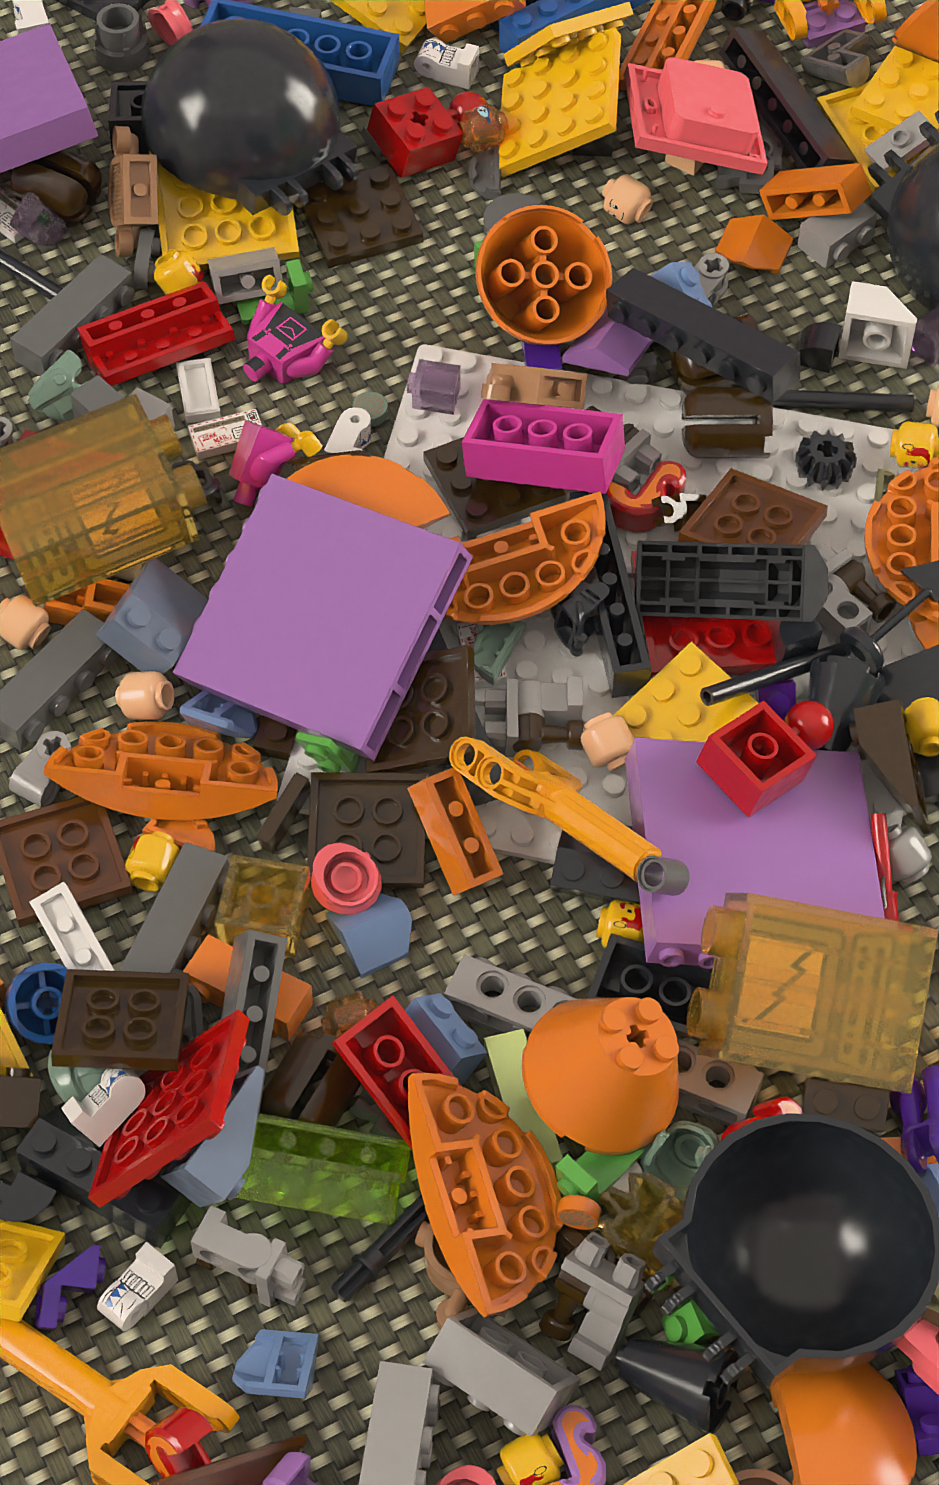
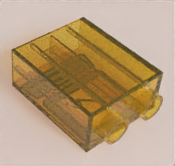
(95, 498)
(813, 990)

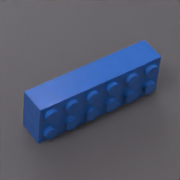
(356, 57)

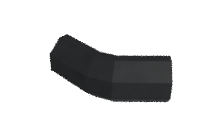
(730, 580)

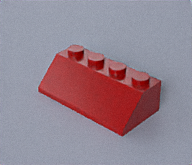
(383, 1054)

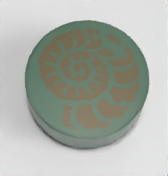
(374, 404)

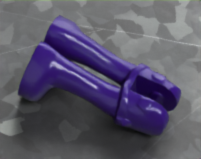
(918, 1137)

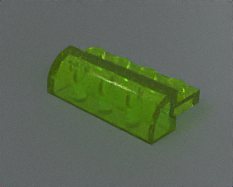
(325, 1169)

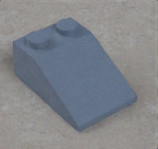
(153, 618)
(216, 1165)

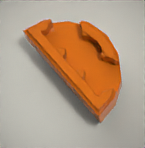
(191, 831)

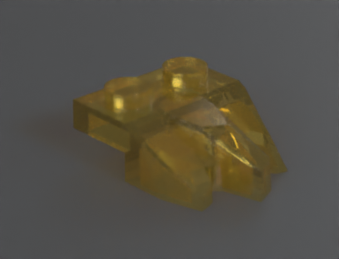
(640, 1218)

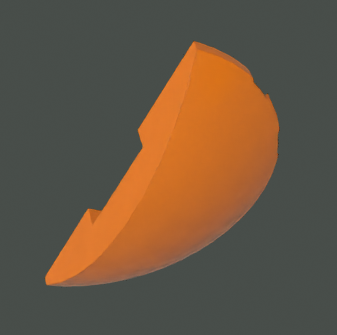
(375, 486)
(905, 534)
(530, 564)
(164, 772)
(483, 1191)
(845, 1428)

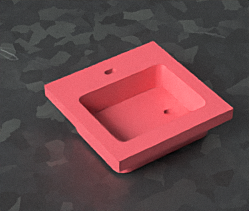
(696, 114)

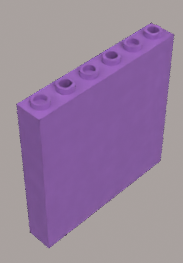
(38, 100)
(323, 615)
(799, 848)

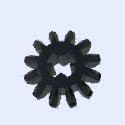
(825, 459)

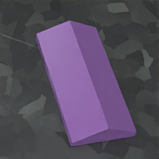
(608, 347)

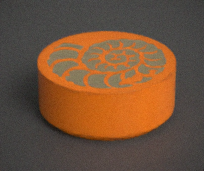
(578, 1212)

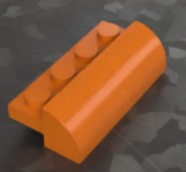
(667, 32)

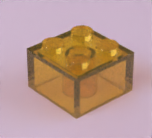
(264, 899)

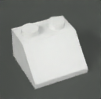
(877, 327)

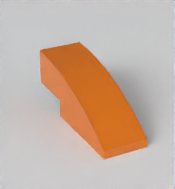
(96, 599)

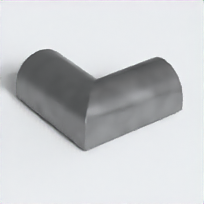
(840, 59)

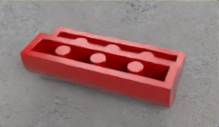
(155, 334)

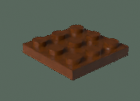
(753, 513)
(59, 845)

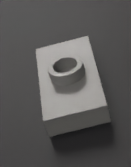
(903, 139)

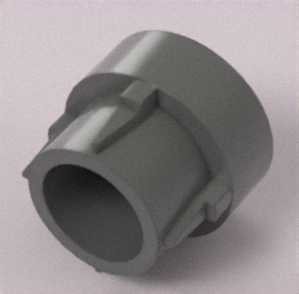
(120, 39)

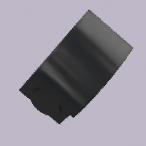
(25, 1196)

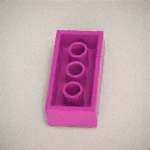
(544, 445)

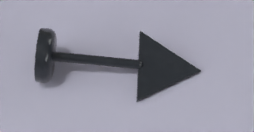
(862, 646)

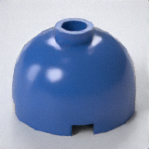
(35, 1000)

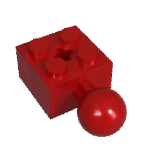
(418, 130)
(764, 756)

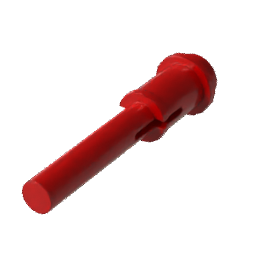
(882, 857)

